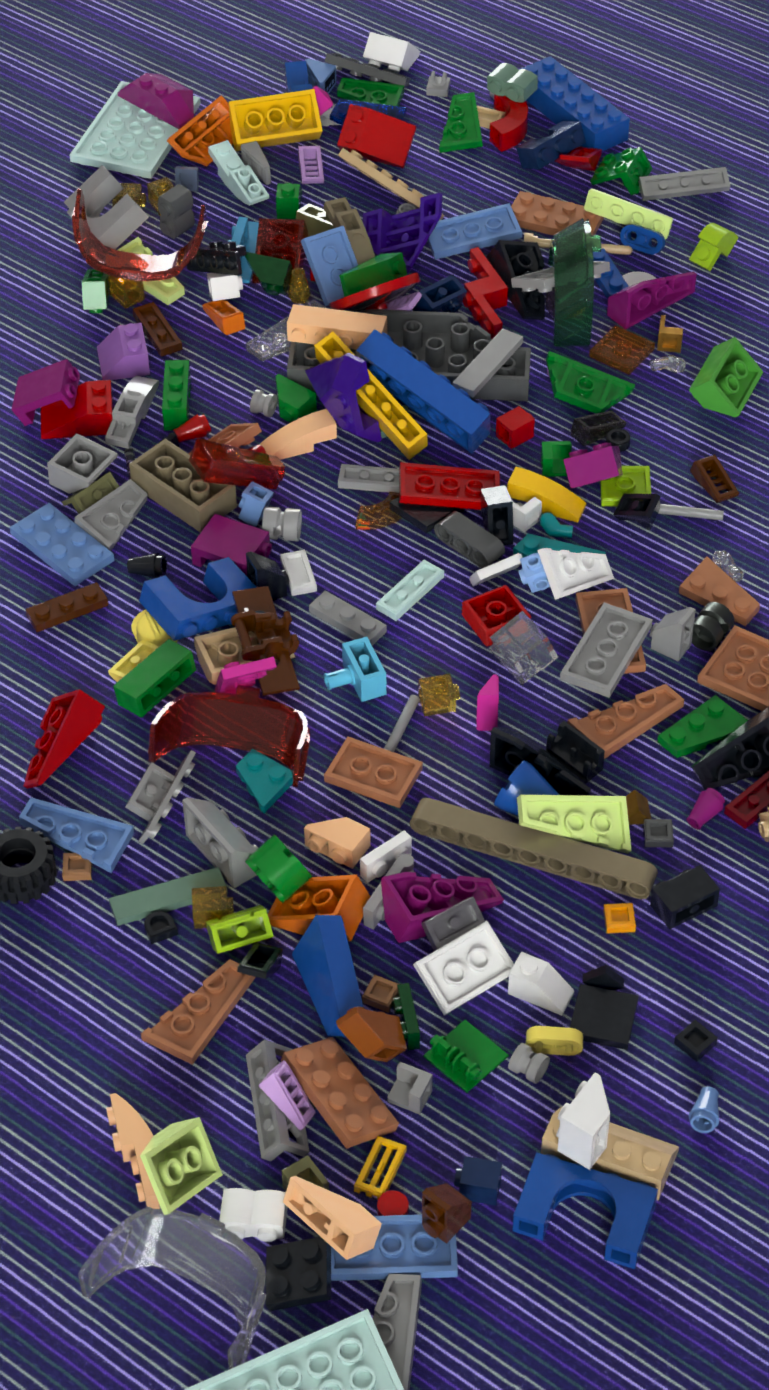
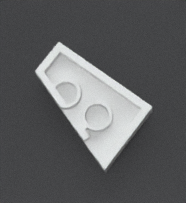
(572, 571)

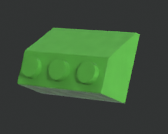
(726, 379)

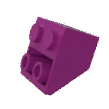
(593, 466)

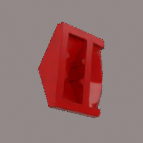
(581, 158)

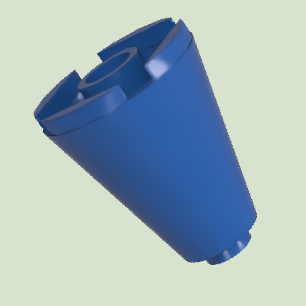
(523, 781)

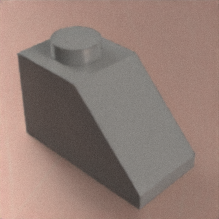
(673, 633)

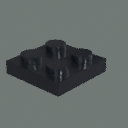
(298, 1273)

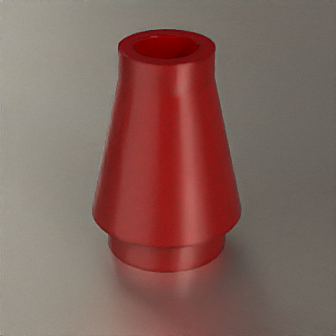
(193, 428)

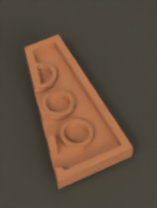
(628, 720)
(200, 1014)

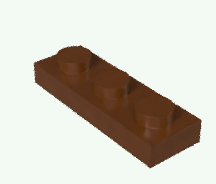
(157, 329)
(66, 607)

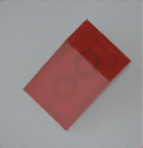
(281, 240)

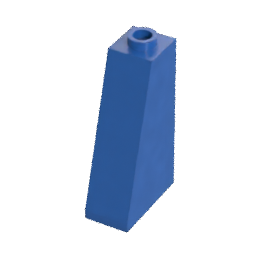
(328, 970)

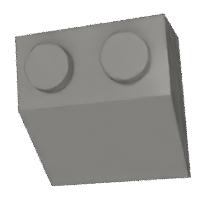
(78, 464)

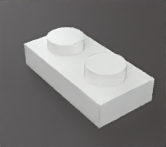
(382, 858)

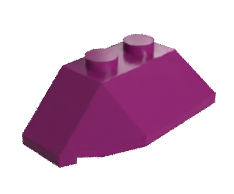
(161, 98)

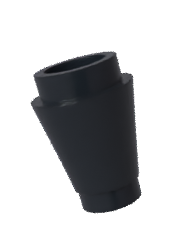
(148, 565)

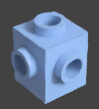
(533, 573)

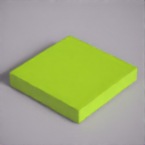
(633, 481)

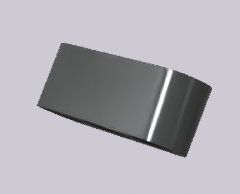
(469, 539)

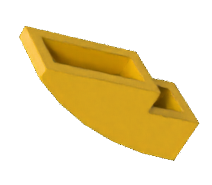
(555, 498)

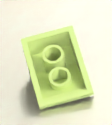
(180, 1163)

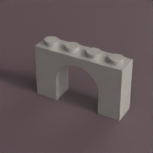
(119, 221)

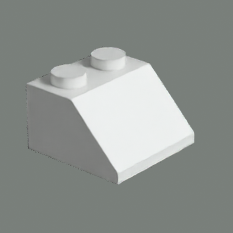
(390, 52)

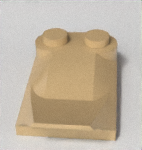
(219, 649)

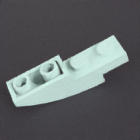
(235, 175)

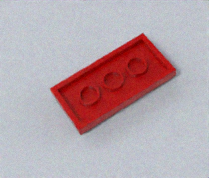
(444, 485)

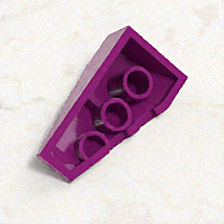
(648, 298)
(414, 899)

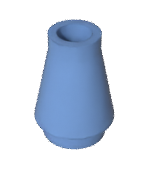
(705, 1112)

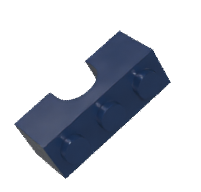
(561, 140)

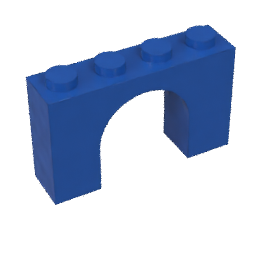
(185, 617)
(555, 1180)

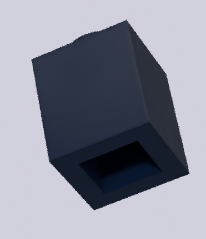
(479, 1180)

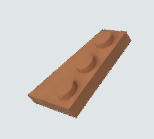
(712, 584)

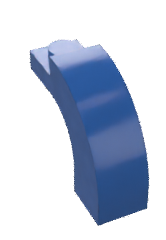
(296, 76)

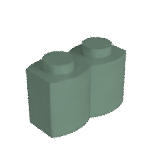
(512, 82)

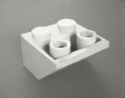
(585, 1123)

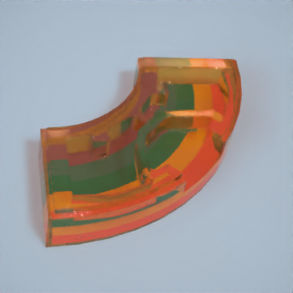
(377, 515)

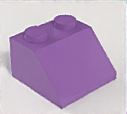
(124, 353)

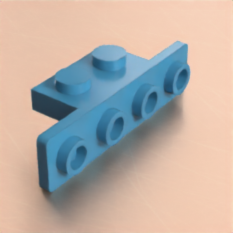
(245, 234)

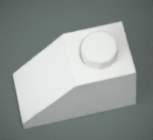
(539, 984)

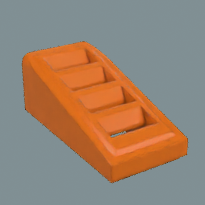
(225, 316)

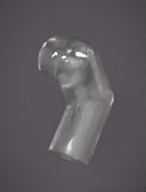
(670, 363)
(727, 564)

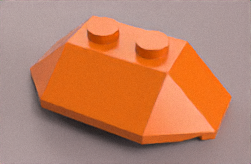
(202, 131)

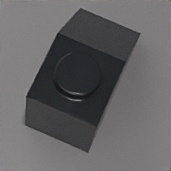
(498, 513)
(266, 572)

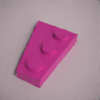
(243, 674)

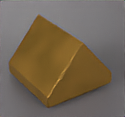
(637, 808)

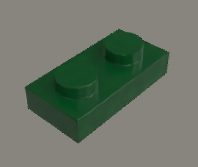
(404, 1006)

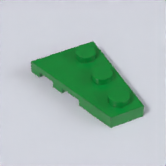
(370, 91)
(462, 126)

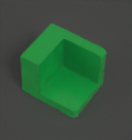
(552, 457)

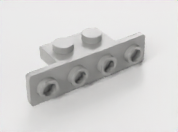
(154, 792)

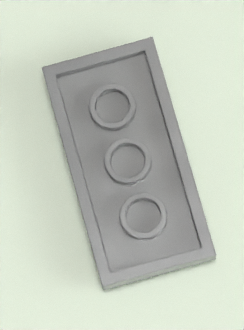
(544, 279)
(606, 650)

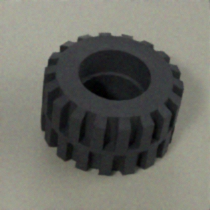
(32, 879)

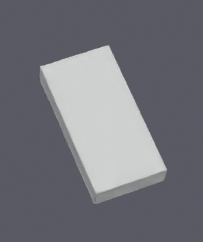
(496, 569)
(299, 572)

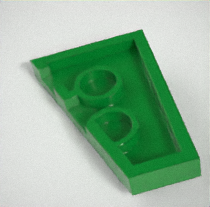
(701, 727)

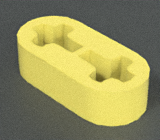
(555, 1040)

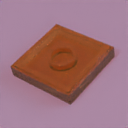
(622, 350)

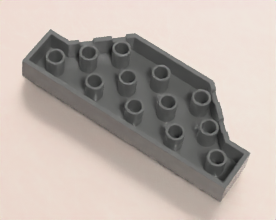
(444, 343)

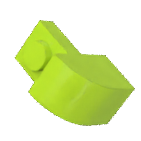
(712, 243)

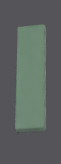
(162, 897)

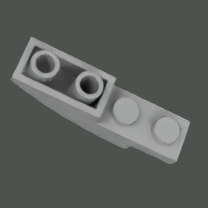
(129, 411)

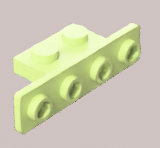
(626, 212)

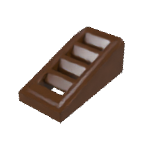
(713, 464)

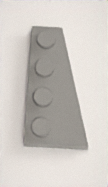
(397, 1321)

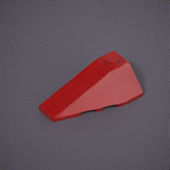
(65, 726)

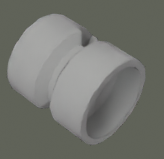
(281, 523)

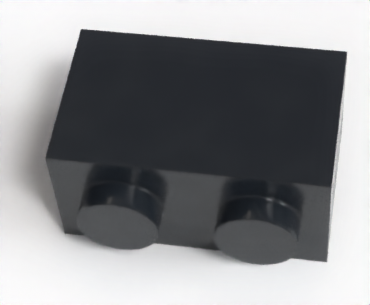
(684, 896)

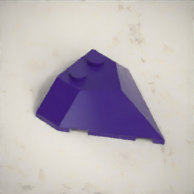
(404, 231)
(336, 388)

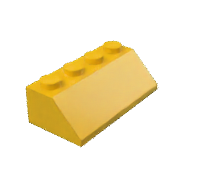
(275, 119)

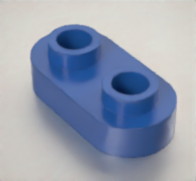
(643, 239)

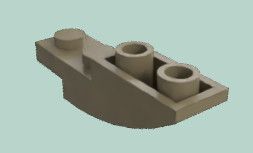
(343, 215)

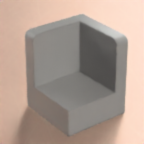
(411, 1088)

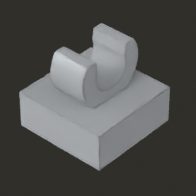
(438, 85)

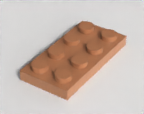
(549, 214)
(588, 606)
(340, 1092)

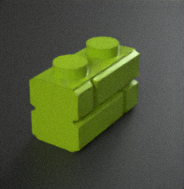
(239, 929)

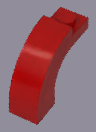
(513, 127)

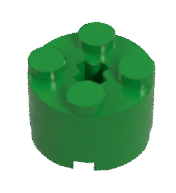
(278, 868)

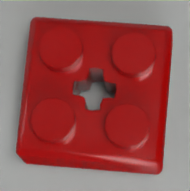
(491, 611)

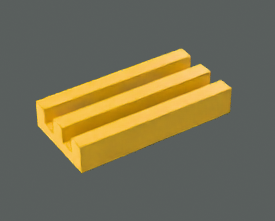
(371, 1189)

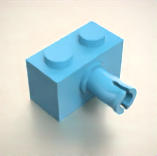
(360, 670)

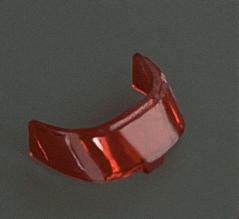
(127, 264)
(233, 722)

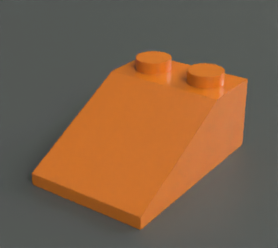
(322, 896)

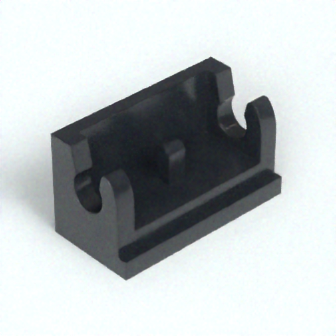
(576, 752)

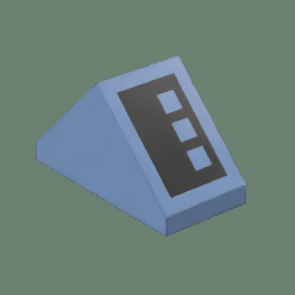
(321, 74)

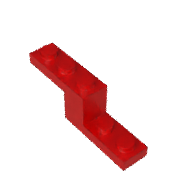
(485, 293)

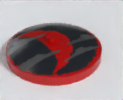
(377, 296)

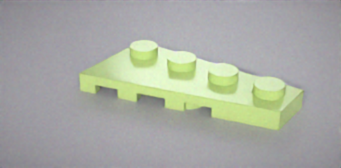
(164, 290)
(579, 817)

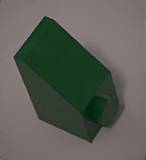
(271, 272)

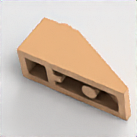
(333, 1217)

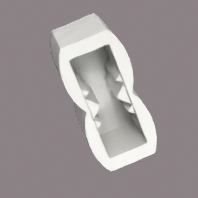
(254, 1213)

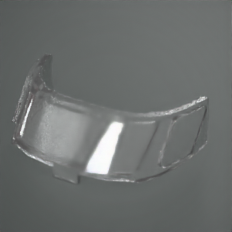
(193, 1248)

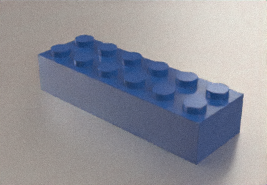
(567, 98)
(425, 391)

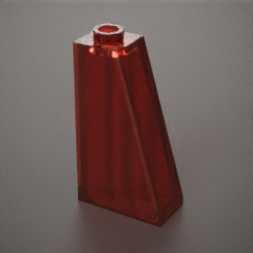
(235, 465)

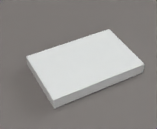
(465, 967)

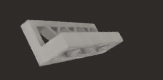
(270, 1120)

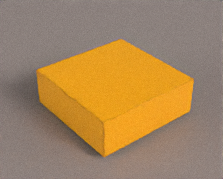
(619, 918)

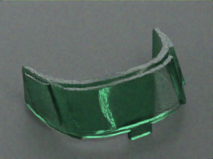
(573, 265)

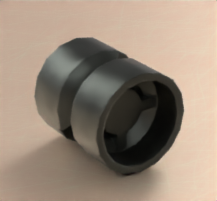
(711, 626)

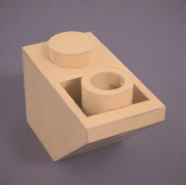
(338, 839)

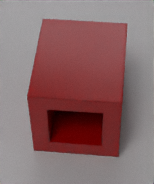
(515, 427)

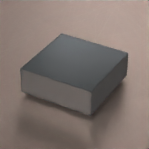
(658, 833)

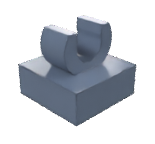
(187, 177)

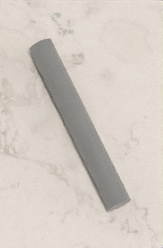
(691, 512)
(402, 723)

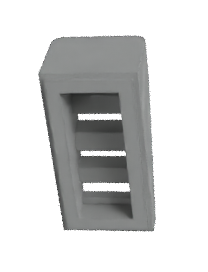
(254, 157)

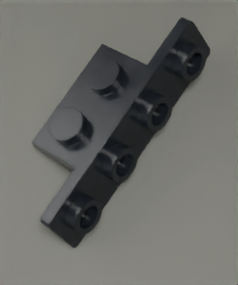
(218, 258)

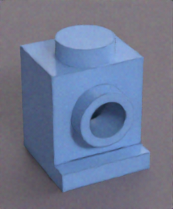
(253, 503)

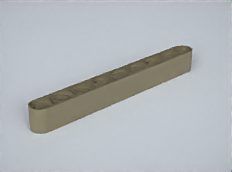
(534, 848)

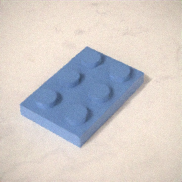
(328, 257)

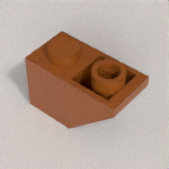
(373, 1033)

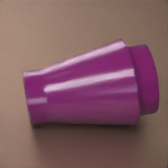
(706, 807)

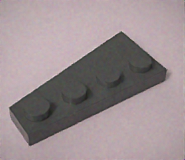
(373, 71)

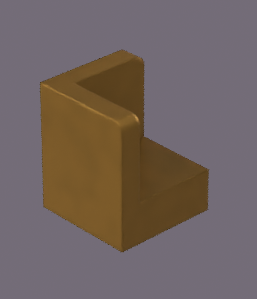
(669, 338)

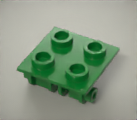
(465, 1055)

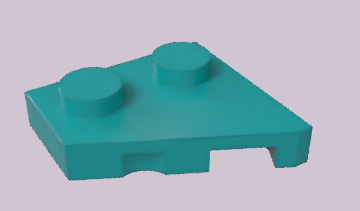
(264, 778)

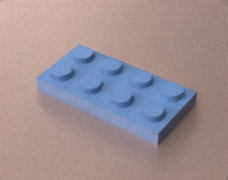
(474, 230)
(62, 544)
(399, 1249)

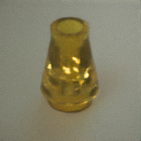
(298, 288)

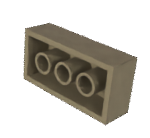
(175, 485)

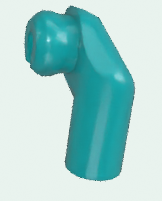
(553, 527)

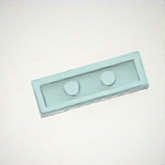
(410, 590)

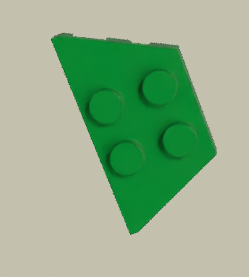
(585, 385)

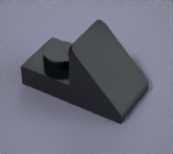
(638, 508)

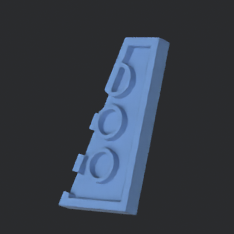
(79, 832)

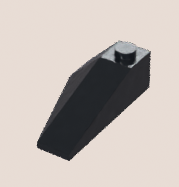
(517, 259)
(511, 748)
(737, 756)

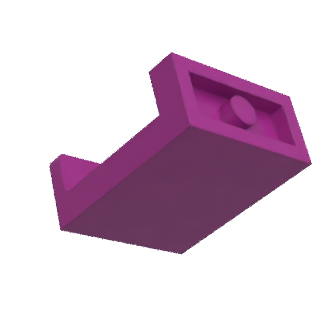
(45, 387)
(231, 539)

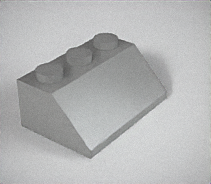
(218, 840)

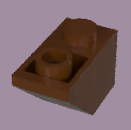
(444, 1211)

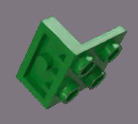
(628, 165)

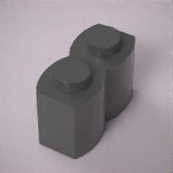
(176, 211)

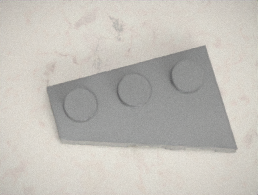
(112, 514)

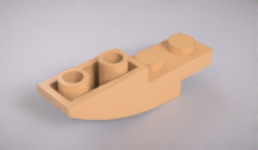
(131, 1140)

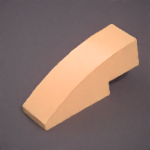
(301, 435)

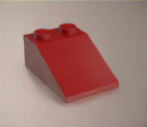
(376, 136)
(87, 418)

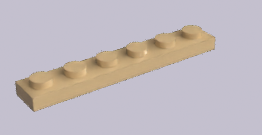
(383, 178)

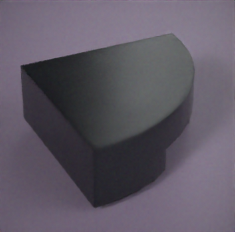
(603, 978)

